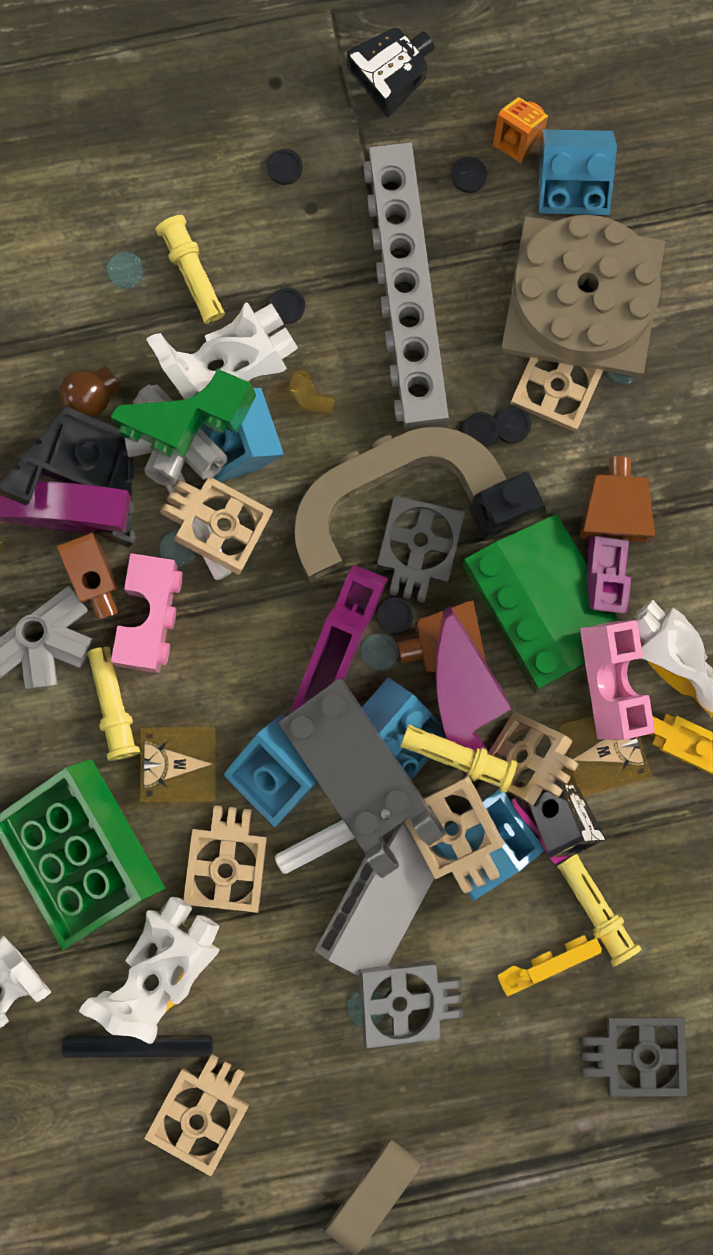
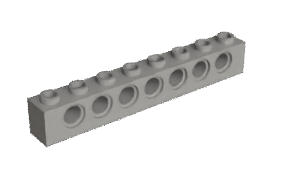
(397, 165)

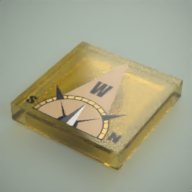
(603, 761)
(178, 764)

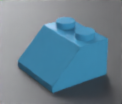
(252, 446)
(271, 773)

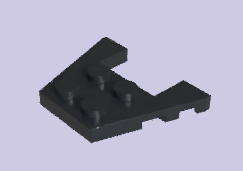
(76, 452)

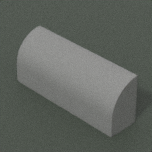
(377, 908)

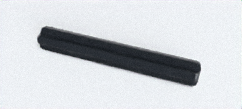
(133, 1047)

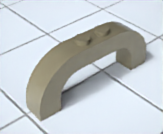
(386, 460)

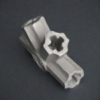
(202, 455)
(57, 641)

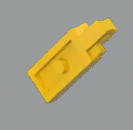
(684, 741)
(545, 965)

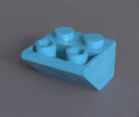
(576, 171)
(391, 712)
(519, 847)

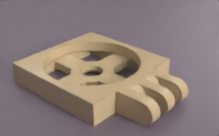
(571, 390)
(192, 507)
(546, 769)
(229, 834)
(468, 861)
(215, 1088)

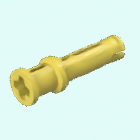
(185, 255)
(115, 720)
(476, 763)
(607, 925)

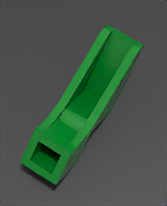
(174, 424)

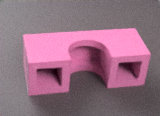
(145, 645)
(615, 705)

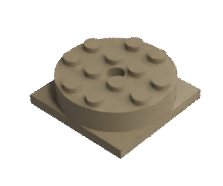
(568, 326)

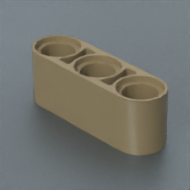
(372, 1197)

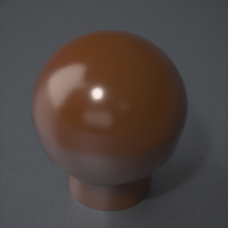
(88, 391)

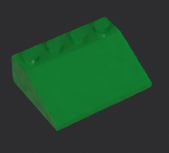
(537, 598)
(77, 853)

